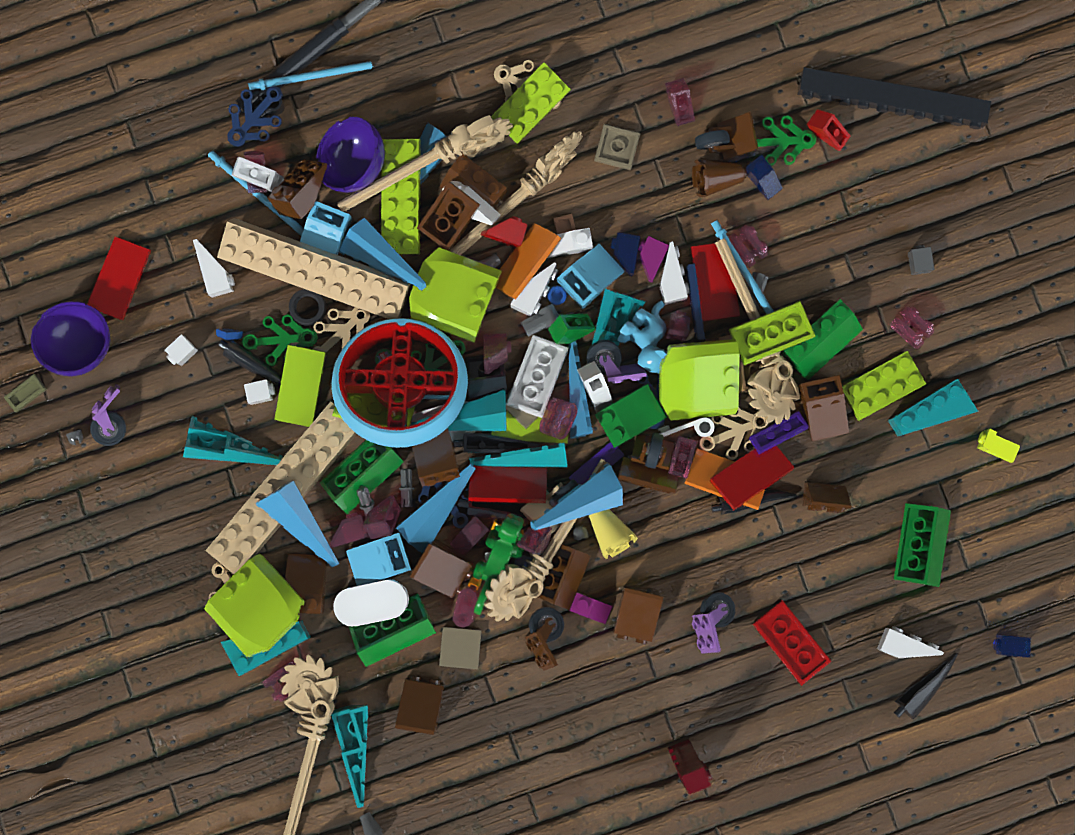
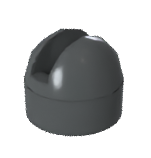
(75, 435)
(580, 533)

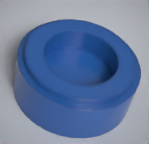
(557, 295)

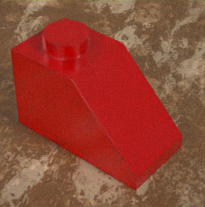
(828, 129)
(508, 231)

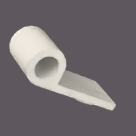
(703, 427)

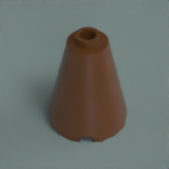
(716, 176)

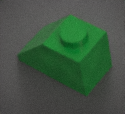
(571, 327)

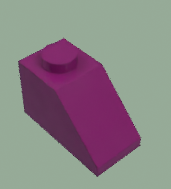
(652, 256)
(590, 608)

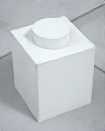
(180, 350)
(259, 392)

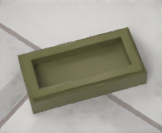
(25, 393)

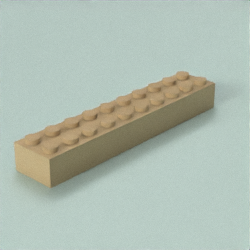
(313, 269)
(302, 464)

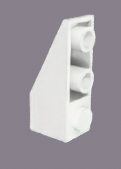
(672, 283)
(537, 287)
(595, 386)
(902, 646)

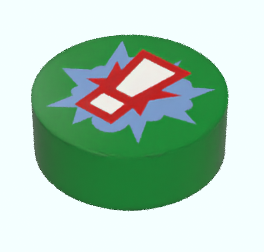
(381, 354)

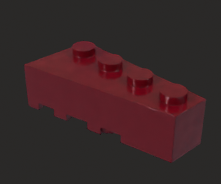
(692, 771)

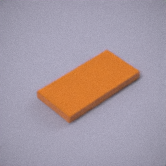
(526, 260)
(707, 465)

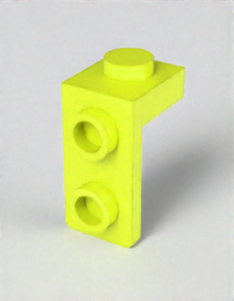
(997, 446)

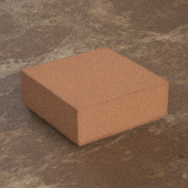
(564, 224)

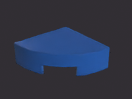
(229, 334)

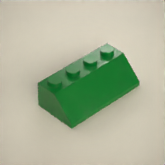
(831, 333)
(363, 467)
(922, 544)
(387, 637)

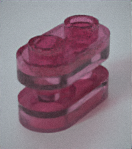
(758, 247)
(923, 327)
(558, 418)
(464, 608)
(273, 681)

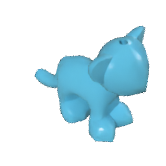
(647, 337)

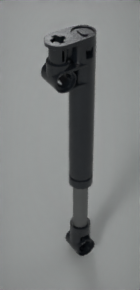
(307, 54)

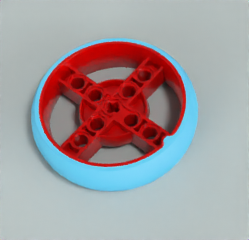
(402, 332)

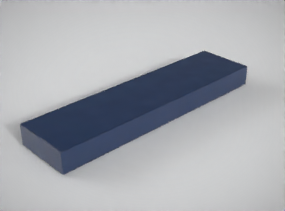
(695, 303)

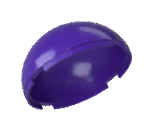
(352, 155)
(70, 339)

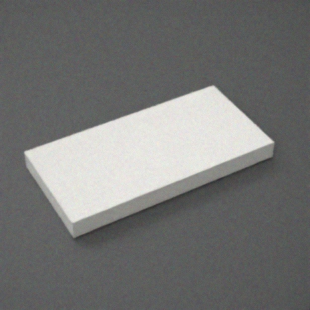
(537, 376)

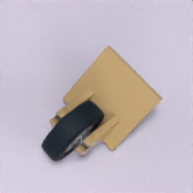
(534, 511)

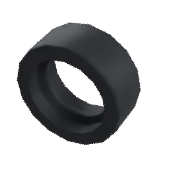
(293, 307)

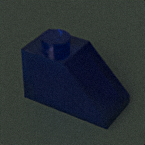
(764, 177)
(626, 250)
(1012, 645)

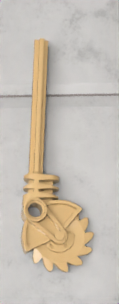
(465, 138)
(546, 171)
(772, 386)
(517, 586)
(307, 688)

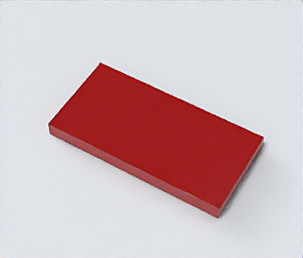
(119, 278)
(715, 285)
(751, 475)
(508, 484)
(791, 642)

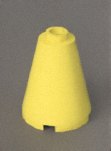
(611, 533)

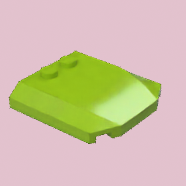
(454, 294)
(700, 379)
(255, 606)

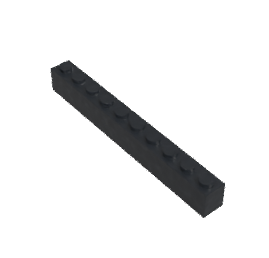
(894, 98)

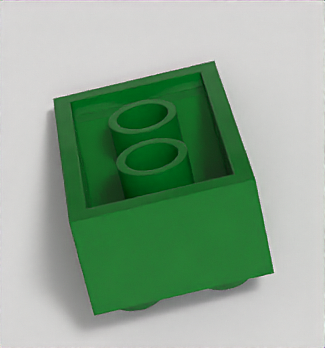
(631, 415)

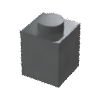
(920, 260)

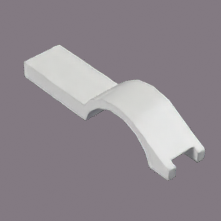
(256, 174)

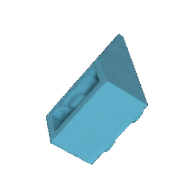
(326, 228)
(590, 276)
(379, 559)

